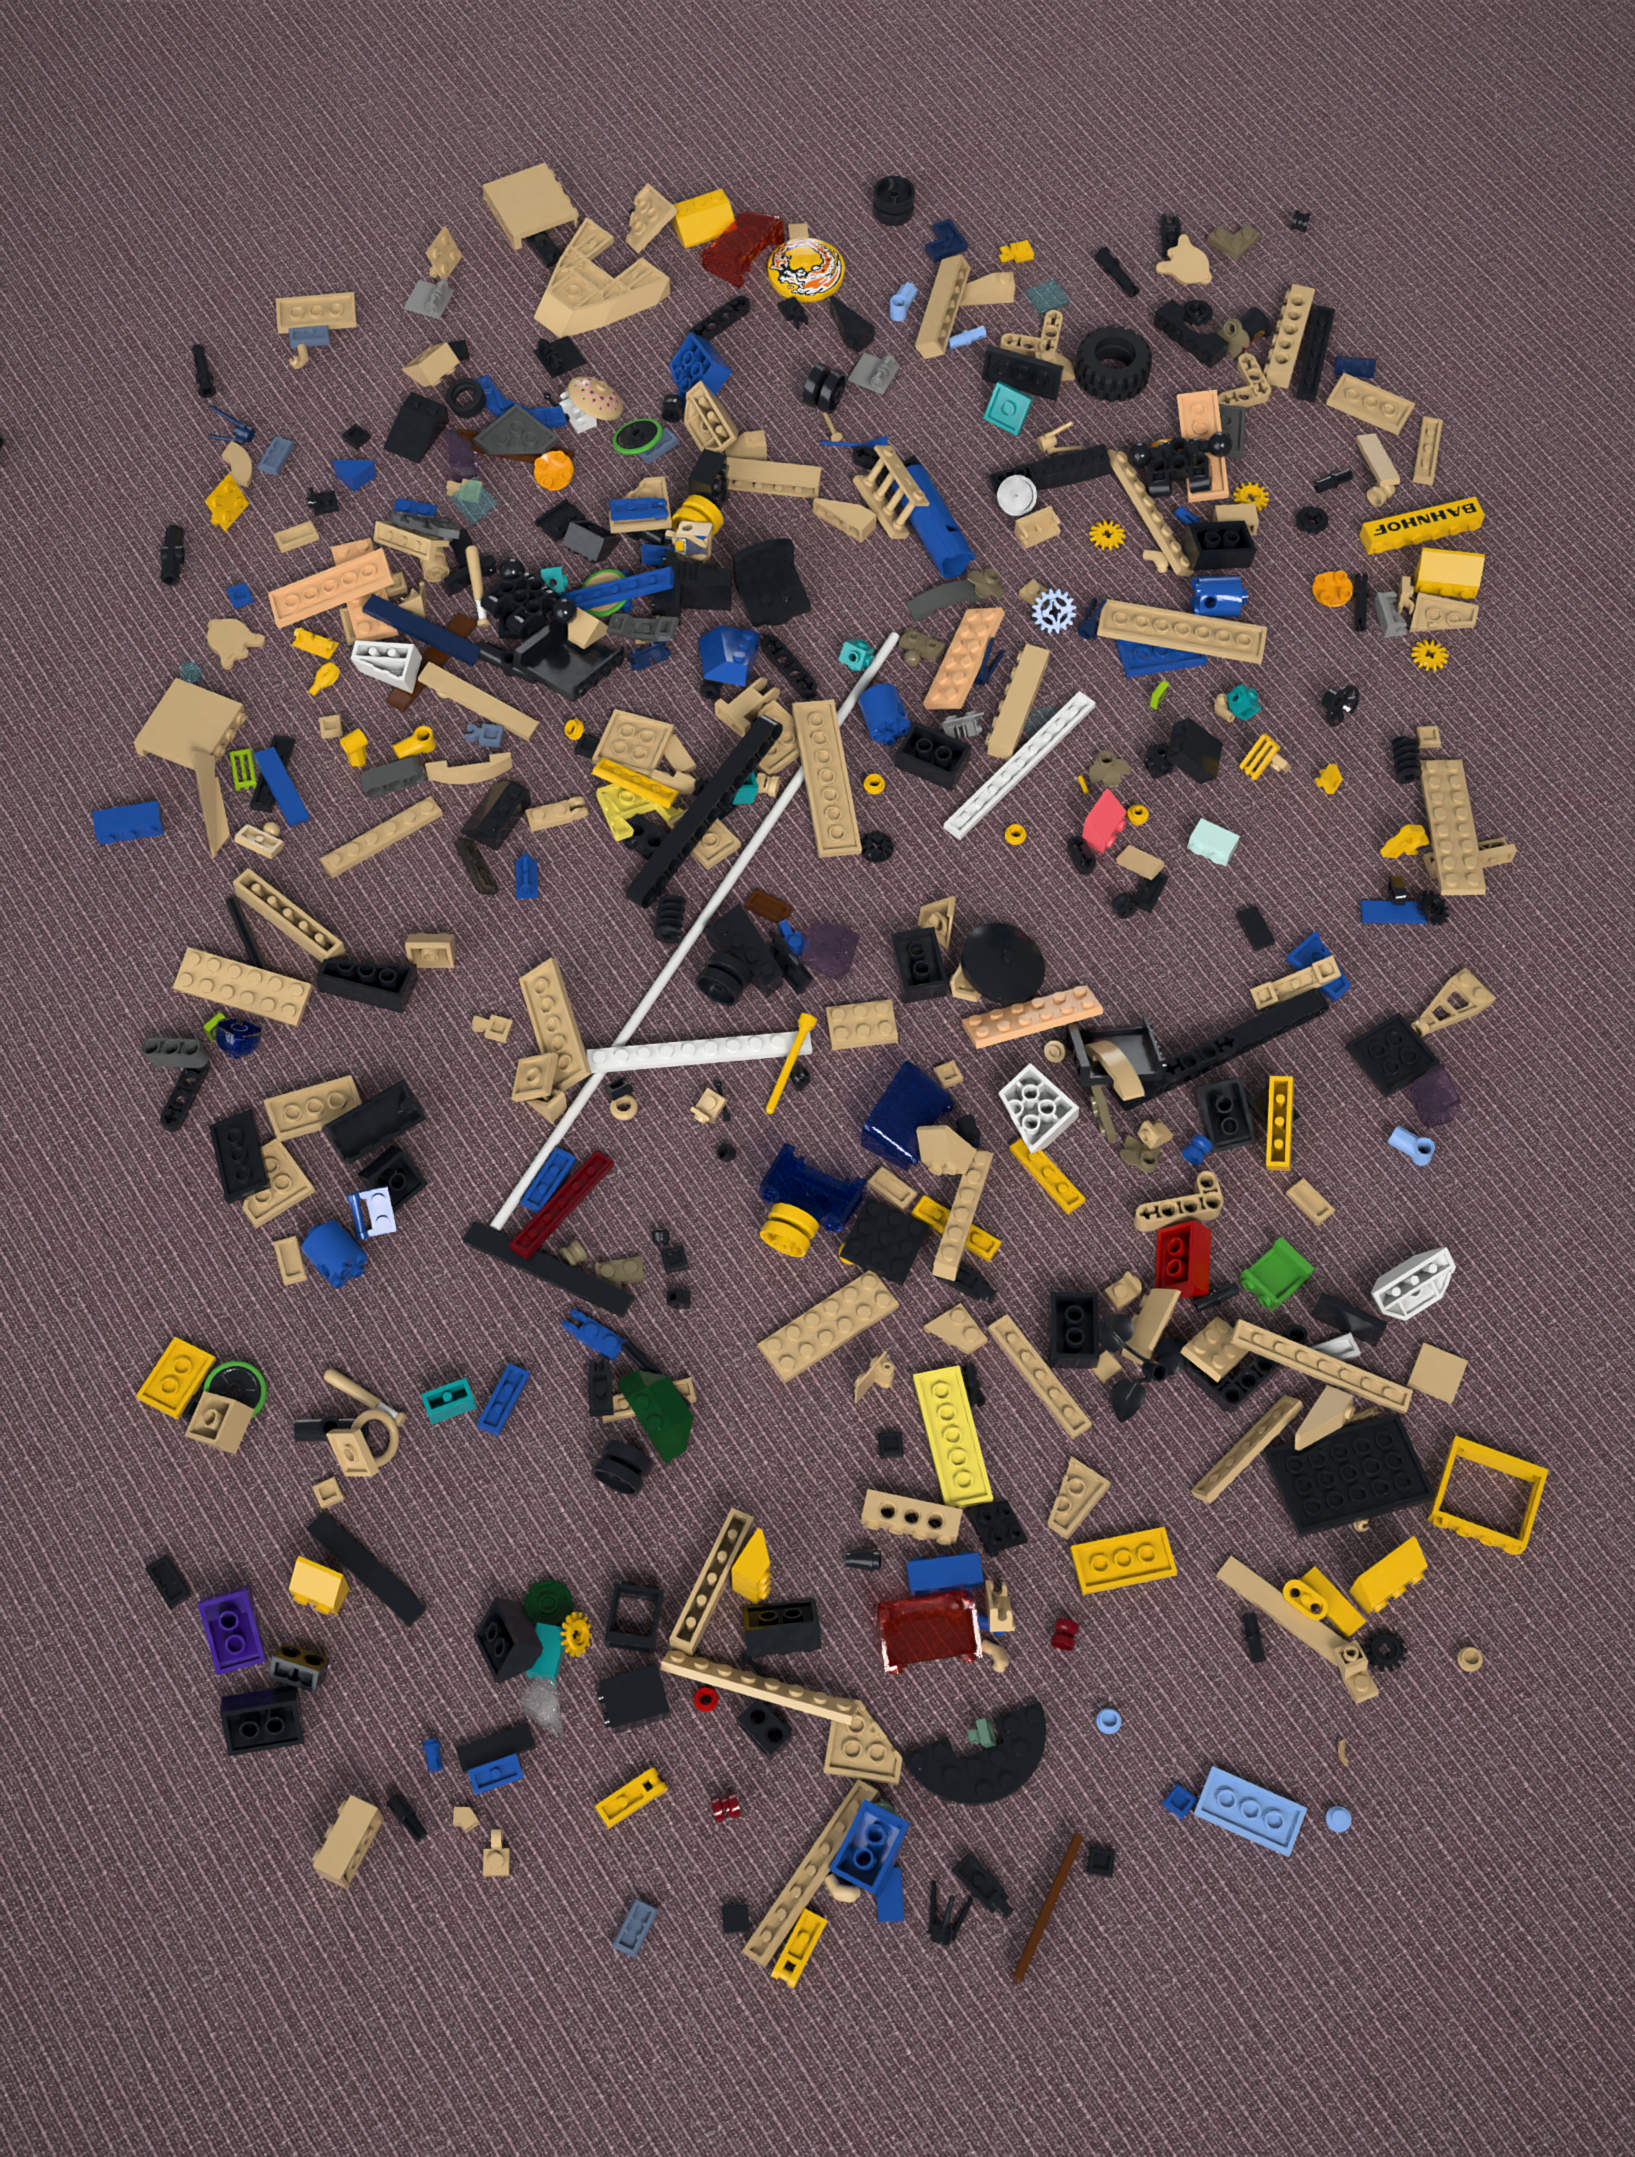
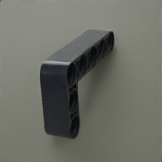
(1251, 1373)

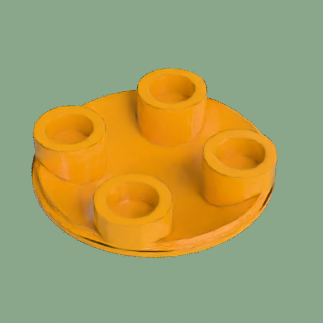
(553, 470)
(1332, 588)

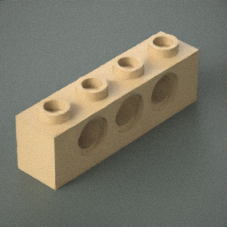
(922, 1510)

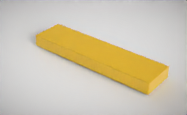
(635, 782)
(1048, 1176)
(936, 1217)

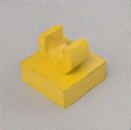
(1329, 779)

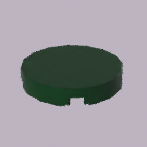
(548, 1603)

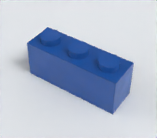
(128, 822)
(944, 1574)

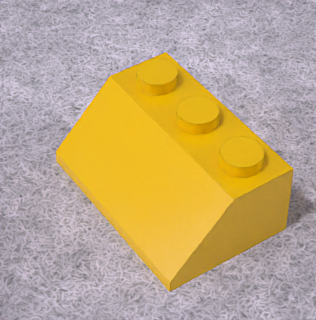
(702, 218)
(1448, 573)
(752, 1570)
(1390, 1577)

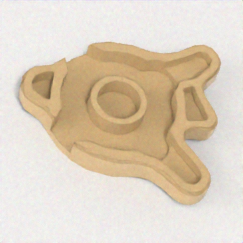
(1186, 264)
(231, 639)

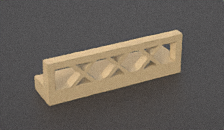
(408, 540)
(1489, 856)

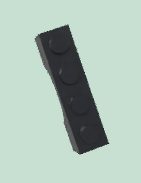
(1207, 348)

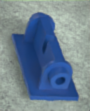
(526, 877)

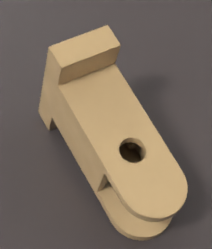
(745, 707)

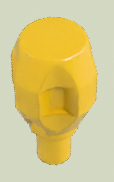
(324, 677)

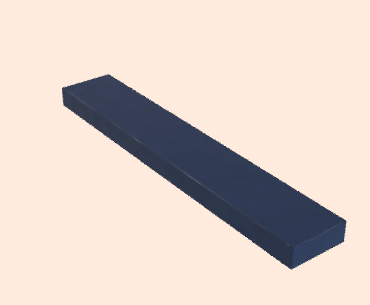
(422, 630)

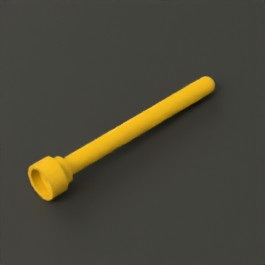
(806, 1023)

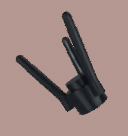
(943, 1932)

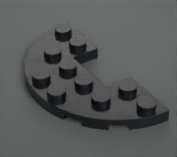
(986, 1774)

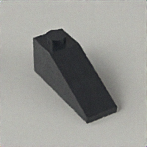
(854, 329)

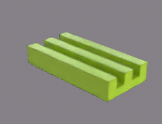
(245, 784)

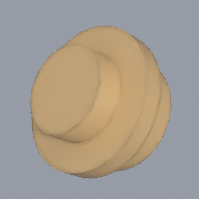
(1469, 1659)

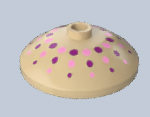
(595, 397)

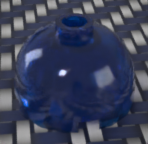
(237, 1038)

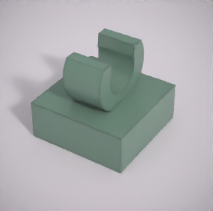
(984, 1734)

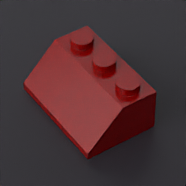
(1183, 1259)

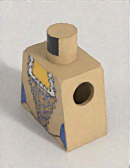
(692, 540)

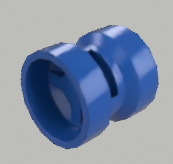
(1197, 1149)

